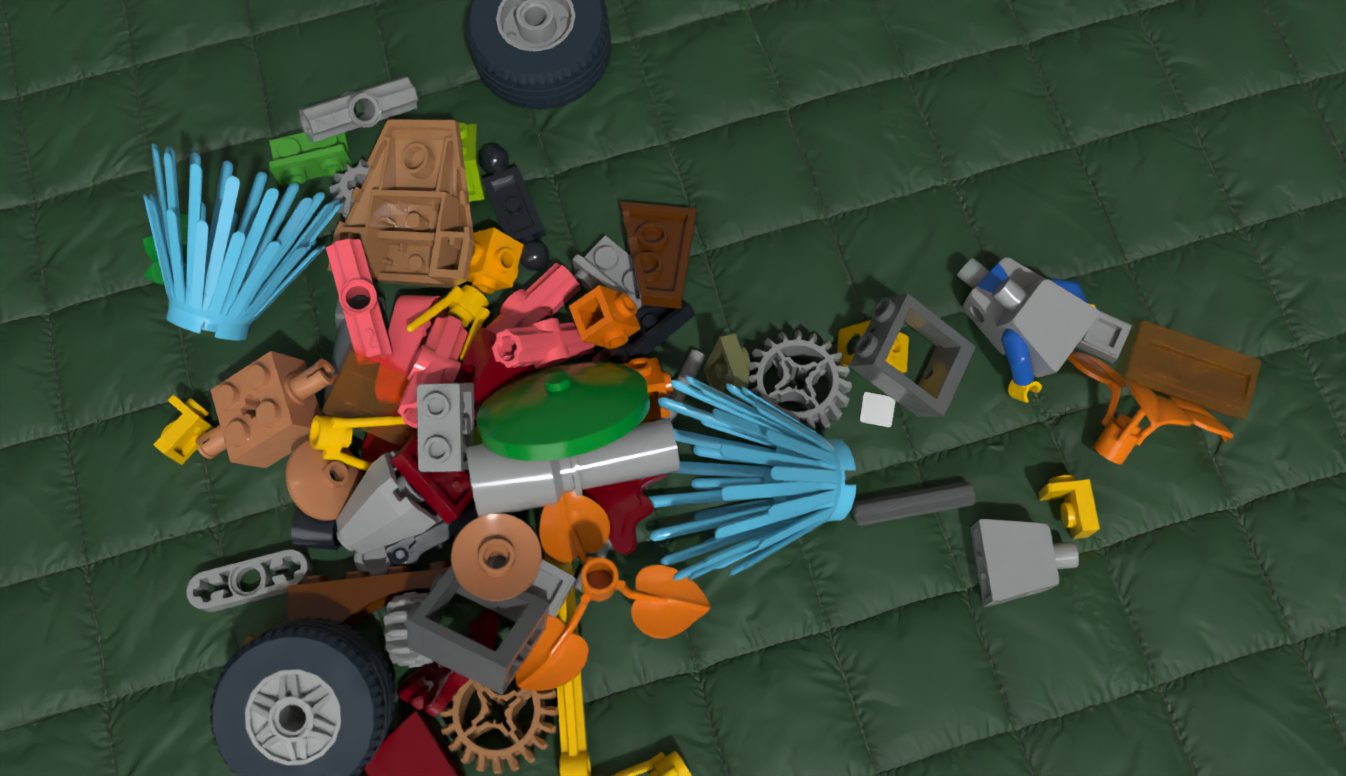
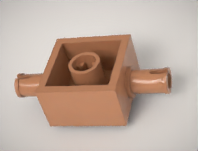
(265, 409)

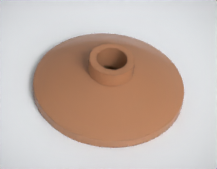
(312, 486)
(490, 537)

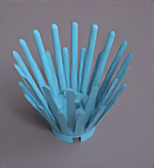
(233, 272)
(798, 479)

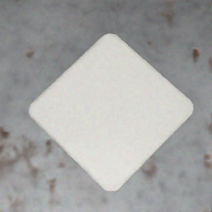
(877, 409)

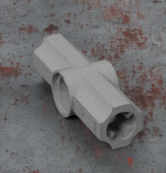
(338, 115)

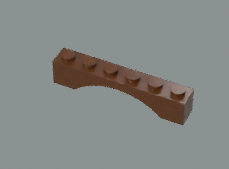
(358, 593)

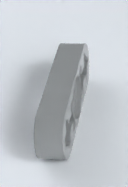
(222, 599)

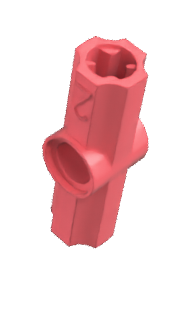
(353, 279)
(538, 301)
(540, 344)
(434, 363)

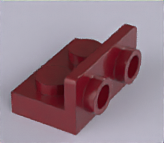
(444, 491)

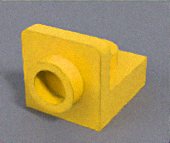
(179, 436)
(1078, 509)

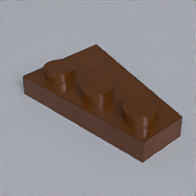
(659, 250)

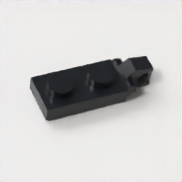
(655, 325)
(439, 536)

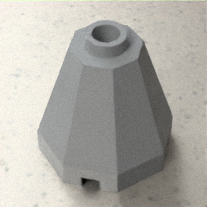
(383, 510)

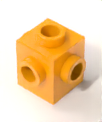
(494, 261)

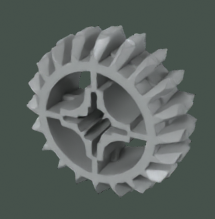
(820, 364)

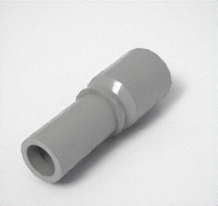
(518, 485)

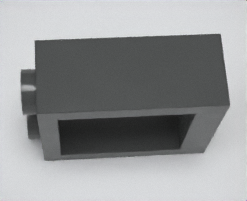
(944, 368)
(464, 655)

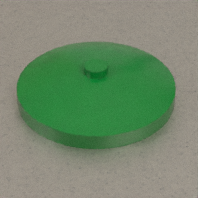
(563, 411)

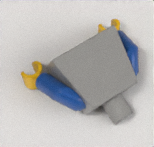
(1040, 328)

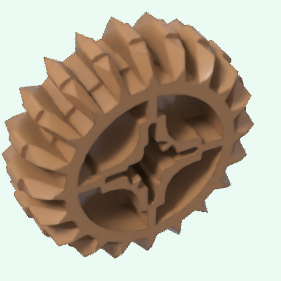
(482, 725)

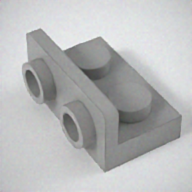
(608, 267)
(445, 426)

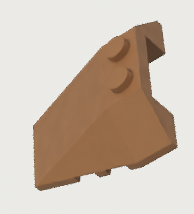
(414, 206)

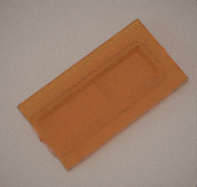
(1193, 370)
(369, 391)

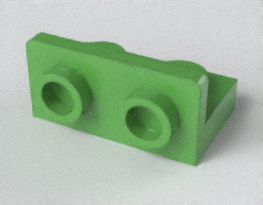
(301, 160)

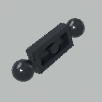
(514, 206)

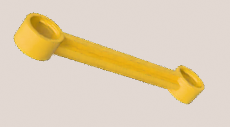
(571, 714)

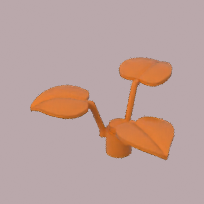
(1124, 433)
(660, 604)

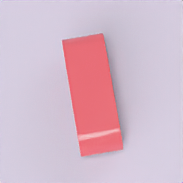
(405, 343)

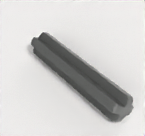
(913, 503)

